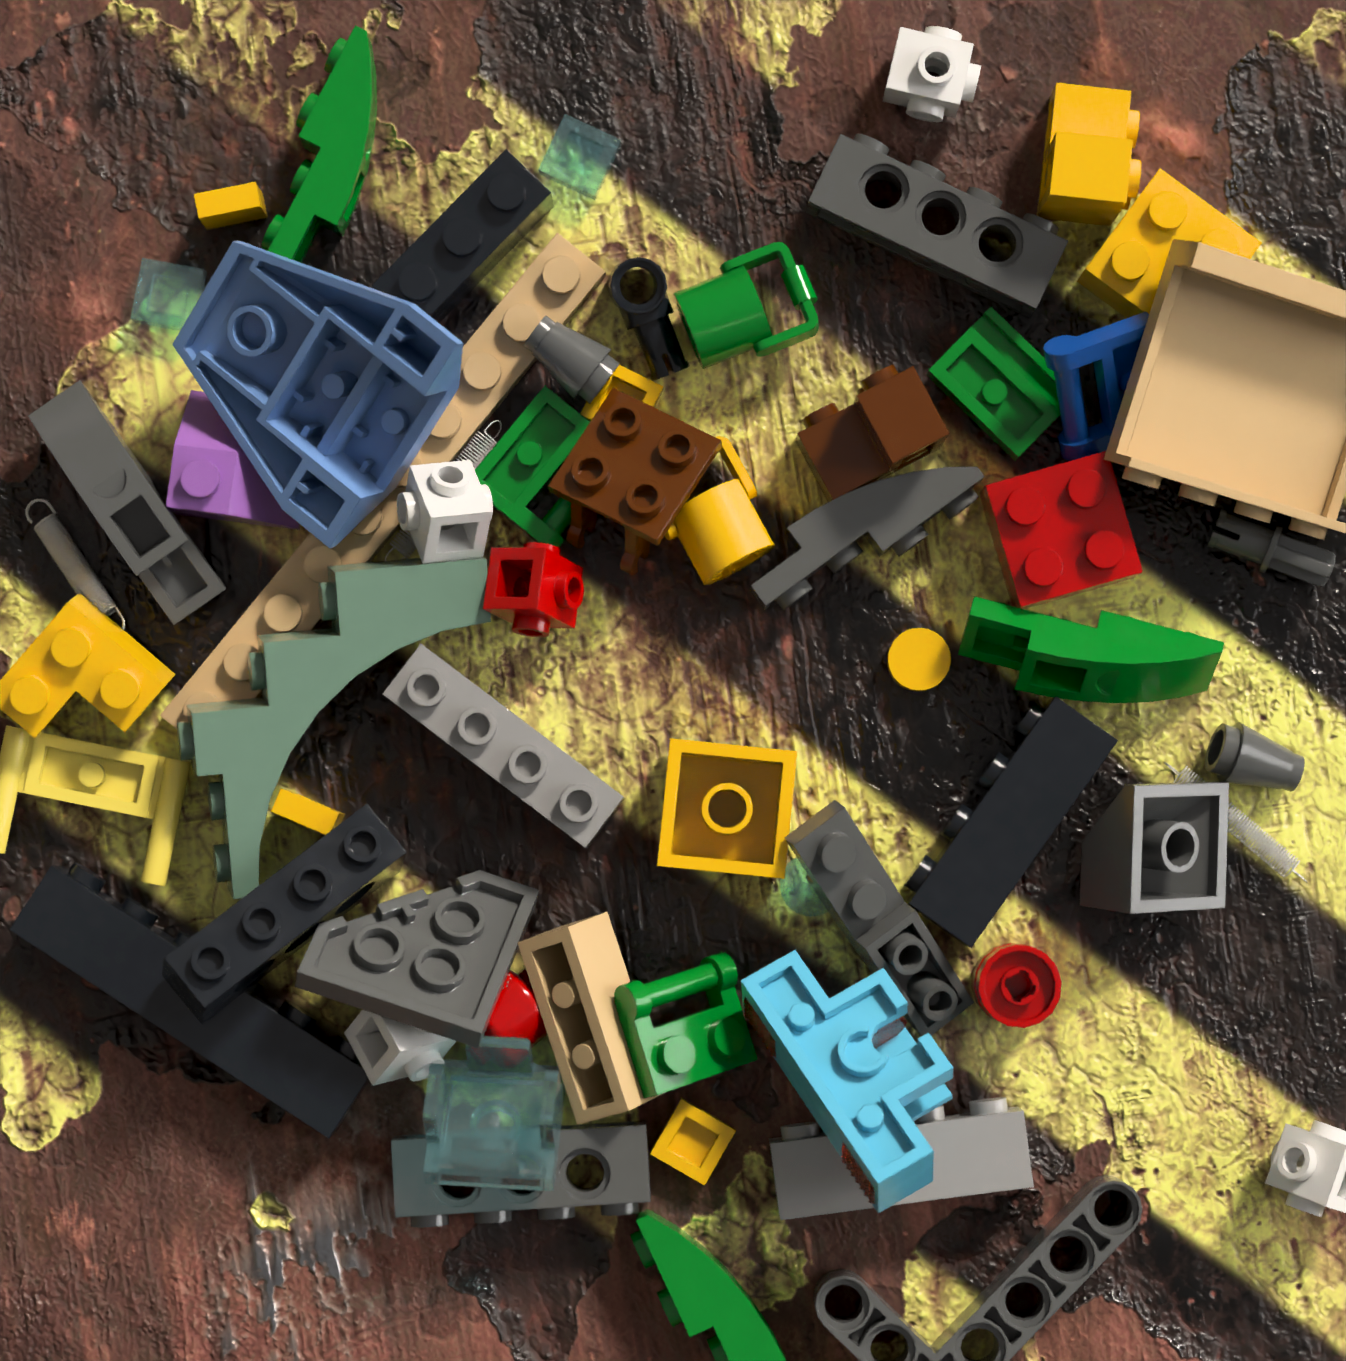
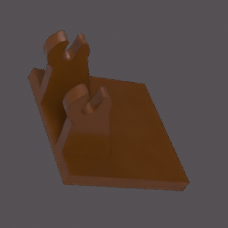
(634, 471)

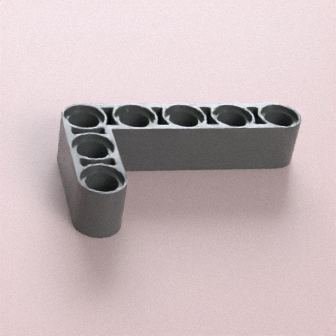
(989, 1308)

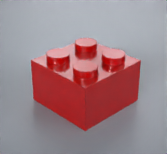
(1060, 531)

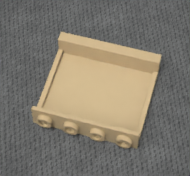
(1240, 390)

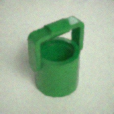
(727, 316)

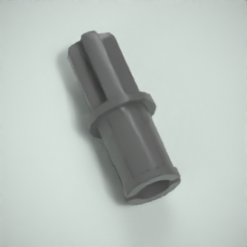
(1273, 549)

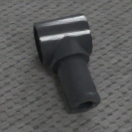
(650, 318)

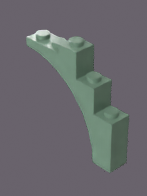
(249, 740)

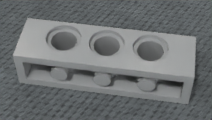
(503, 746)

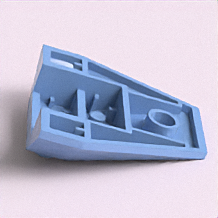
(318, 382)

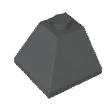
(1158, 850)

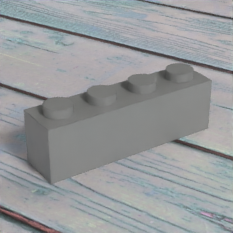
(971, 1157)

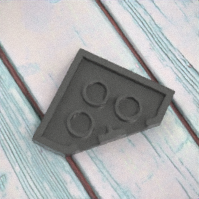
(425, 956)

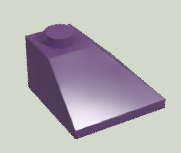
(214, 474)

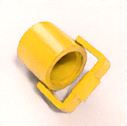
(722, 525)

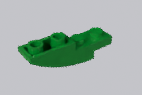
(341, 134)
(1103, 664)
(703, 1293)

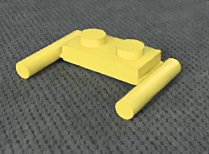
(99, 779)

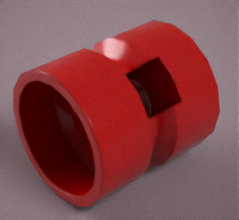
(1016, 984)

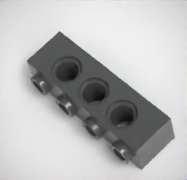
(956, 256)
(617, 1145)

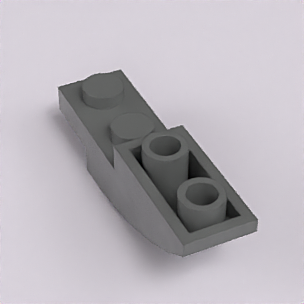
(126, 502)
(883, 512)
(877, 918)

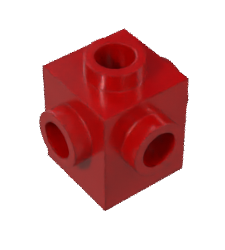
(533, 588)

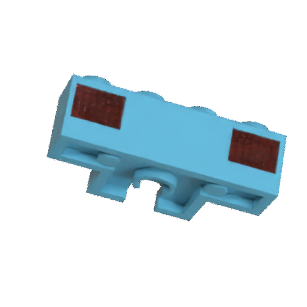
(854, 1070)

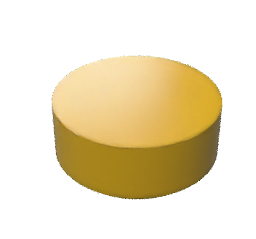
(918, 659)

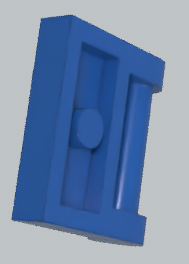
(1113, 355)

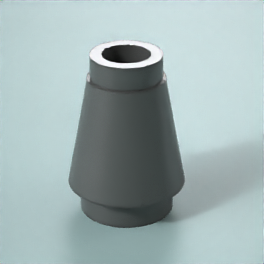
(572, 358)
(1252, 759)

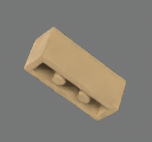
(574, 985)

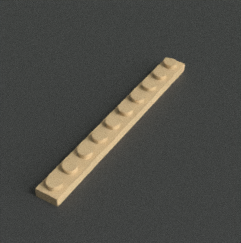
(490, 369)

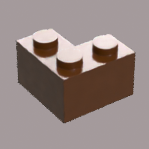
(874, 436)

